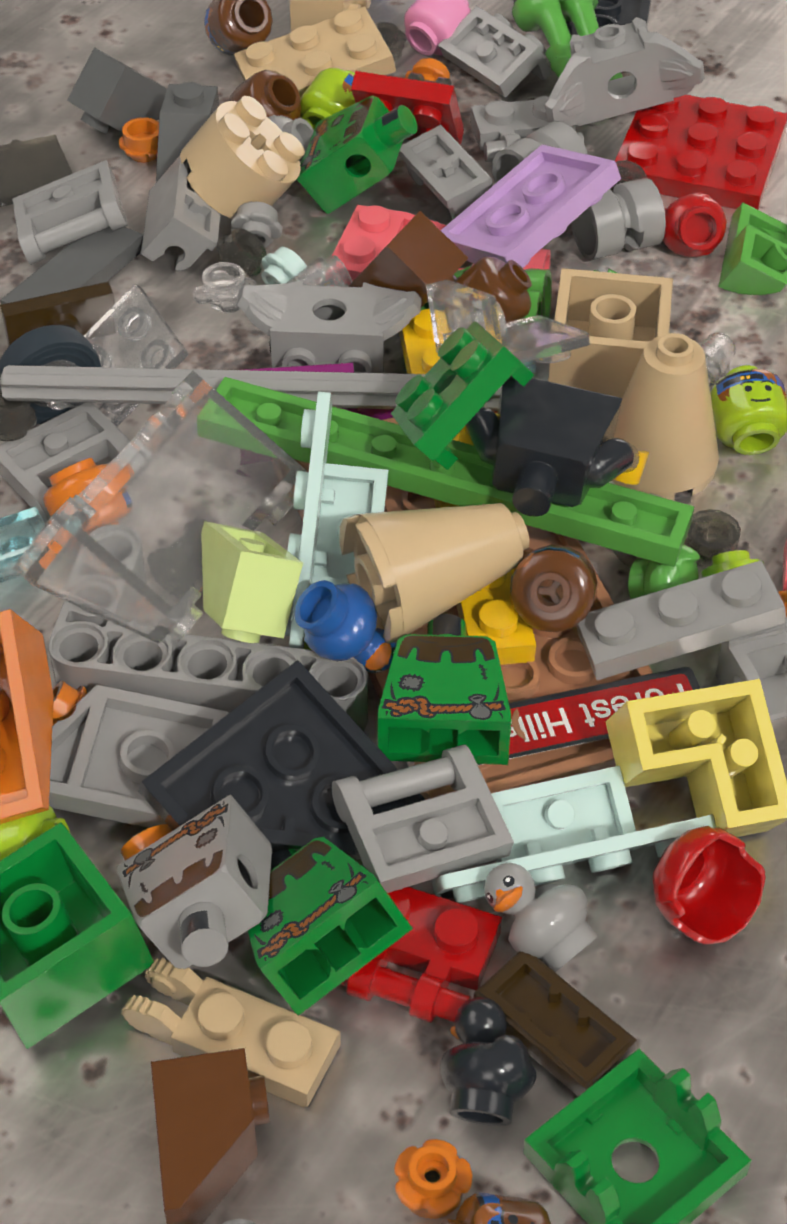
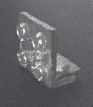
(527, 339)

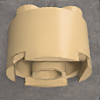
(241, 157)

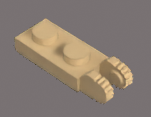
(277, 1042)

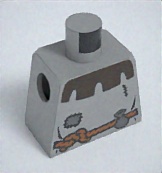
(200, 885)

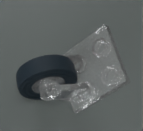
(125, 337)

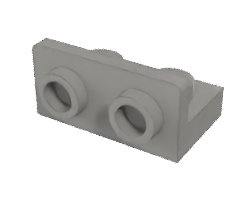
(495, 51)

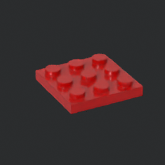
(706, 148)

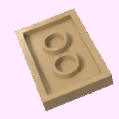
(342, 42)

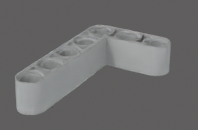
(194, 670)

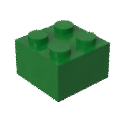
(60, 936)

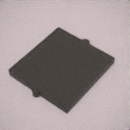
(30, 166)

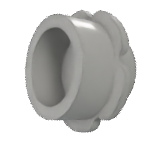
(258, 219)

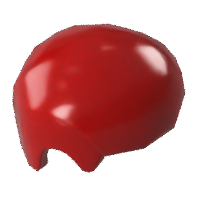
(708, 885)

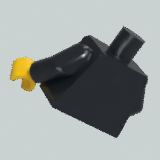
(552, 444)

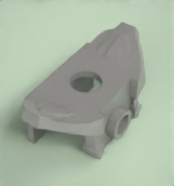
(658, 69)
(328, 322)

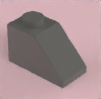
(115, 93)
(181, 116)

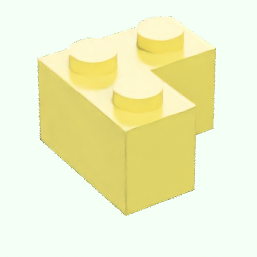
(714, 739)

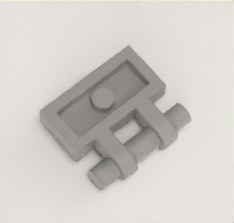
(505, 123)

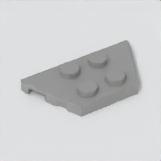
(115, 745)

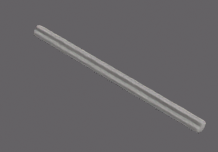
(157, 385)

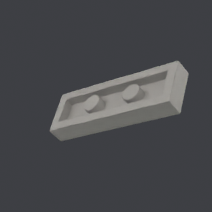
(681, 620)

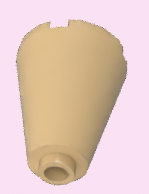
(670, 417)
(429, 558)

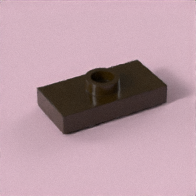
(71, 308)
(557, 1023)

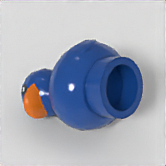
(342, 625)

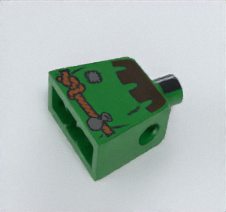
(353, 151)
(444, 695)
(321, 922)

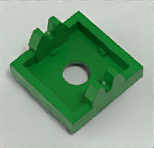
(454, 390)
(644, 1107)

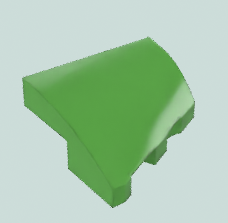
(754, 253)

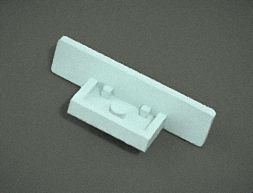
(327, 497)
(565, 825)

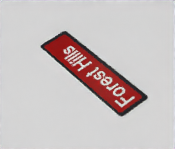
(582, 713)

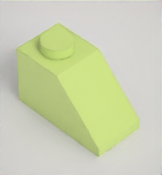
(247, 582)

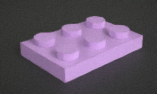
(531, 205)

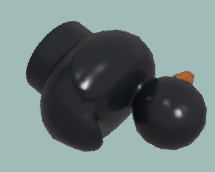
(488, 1068)

